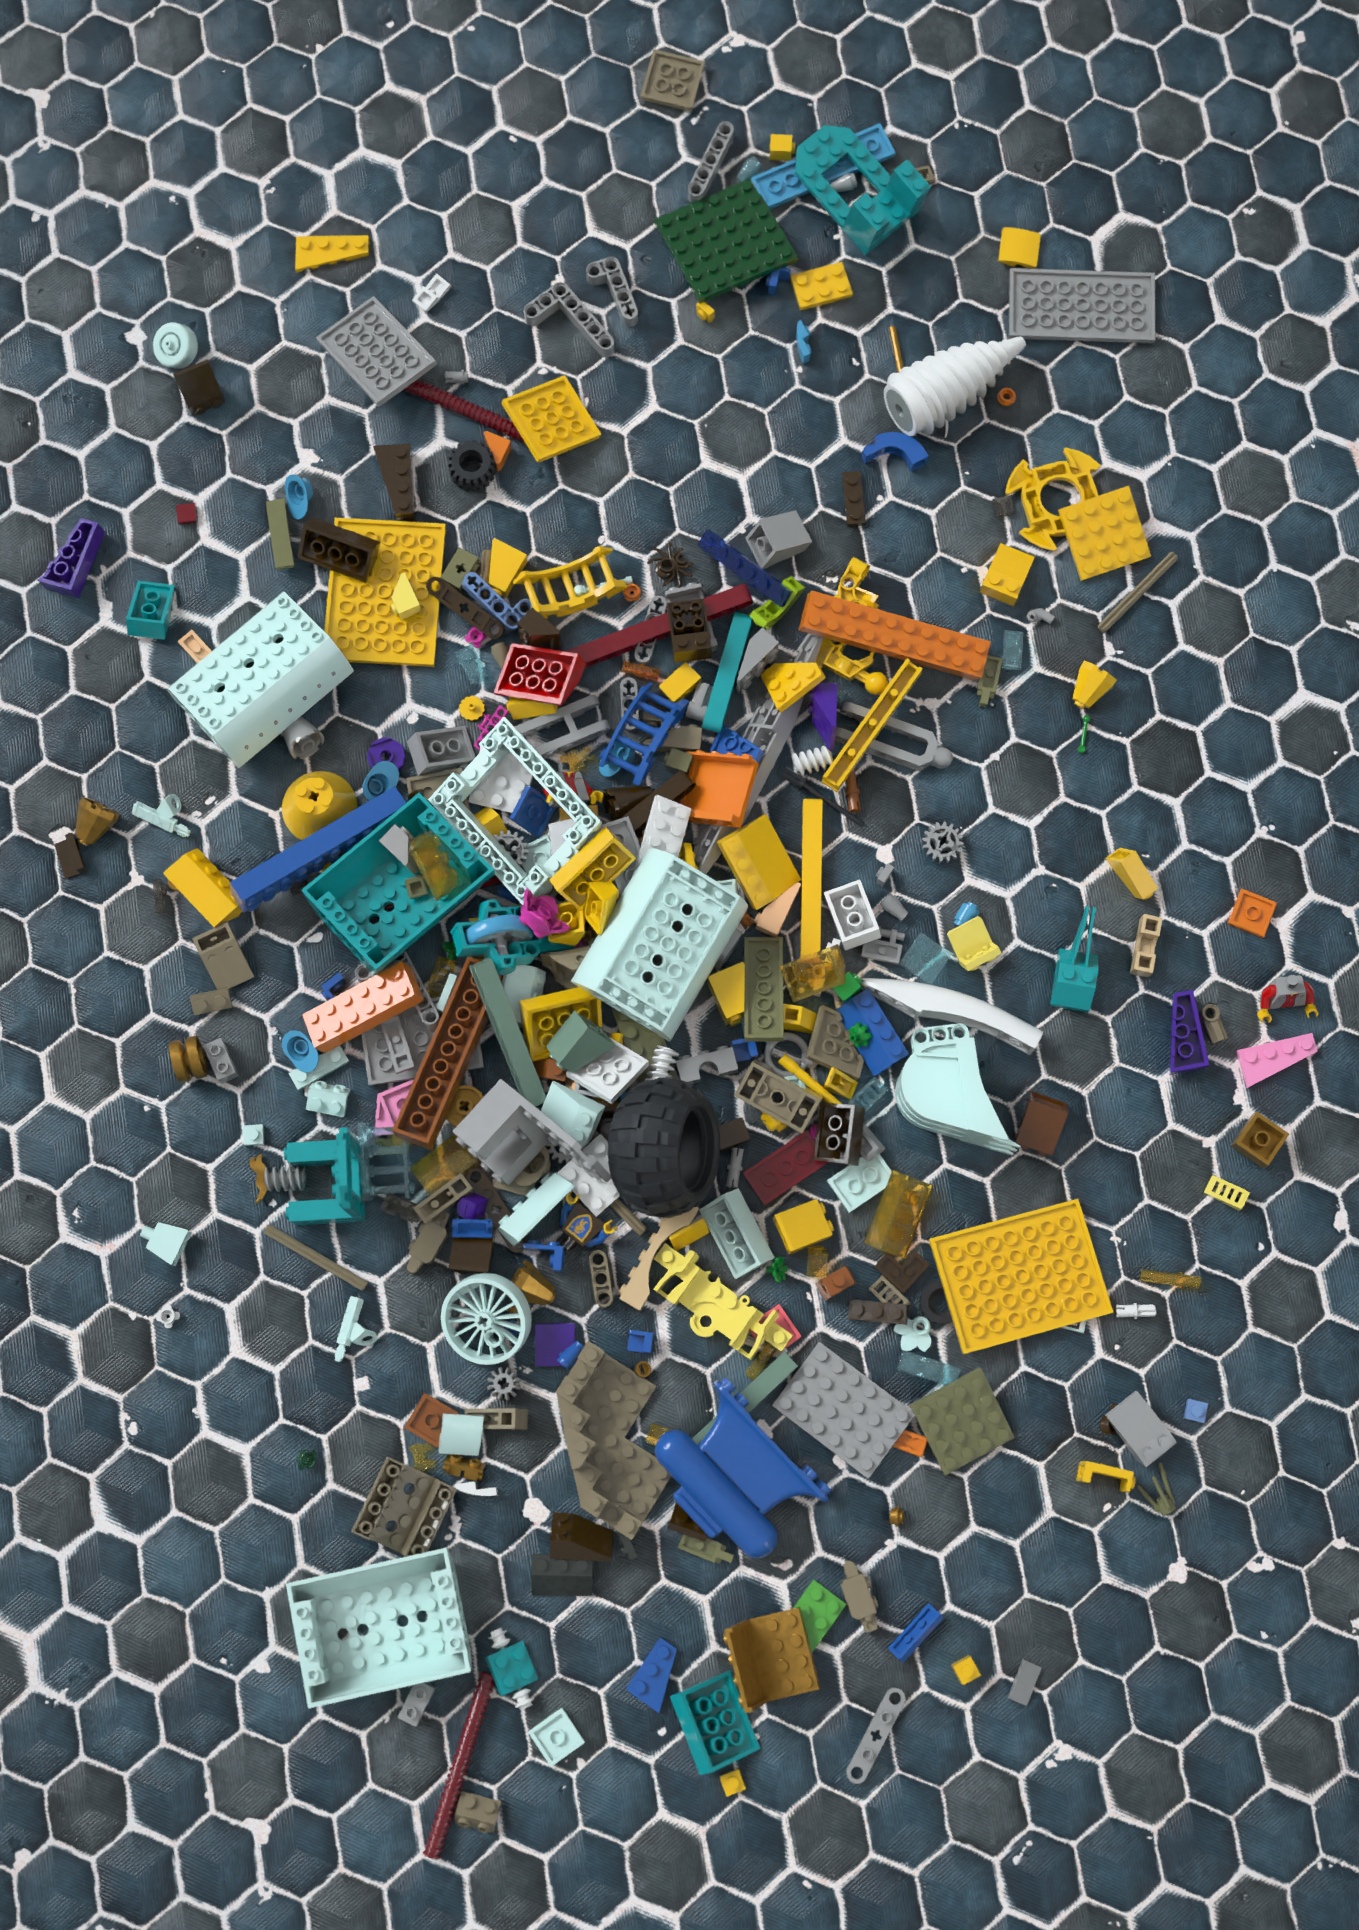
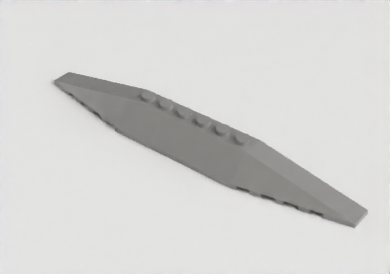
(769, 732)

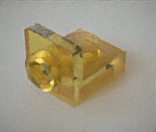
(817, 1261)

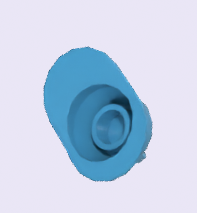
(298, 494)
(621, 751)
(380, 779)
(300, 1050)

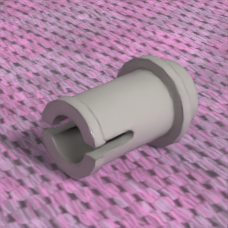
(456, 377)

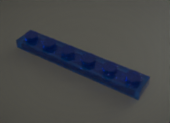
(745, 568)

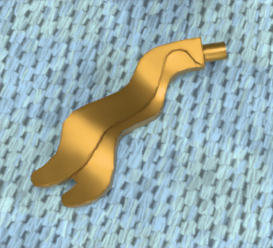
(259, 1168)

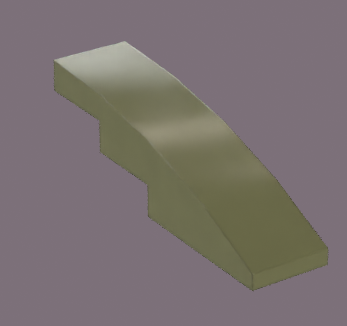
(280, 534)

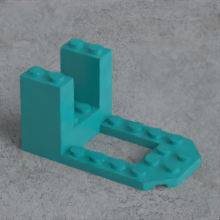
(869, 218)
(345, 1162)

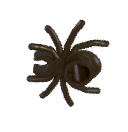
(670, 565)

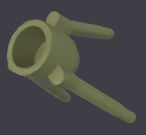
(1165, 1502)

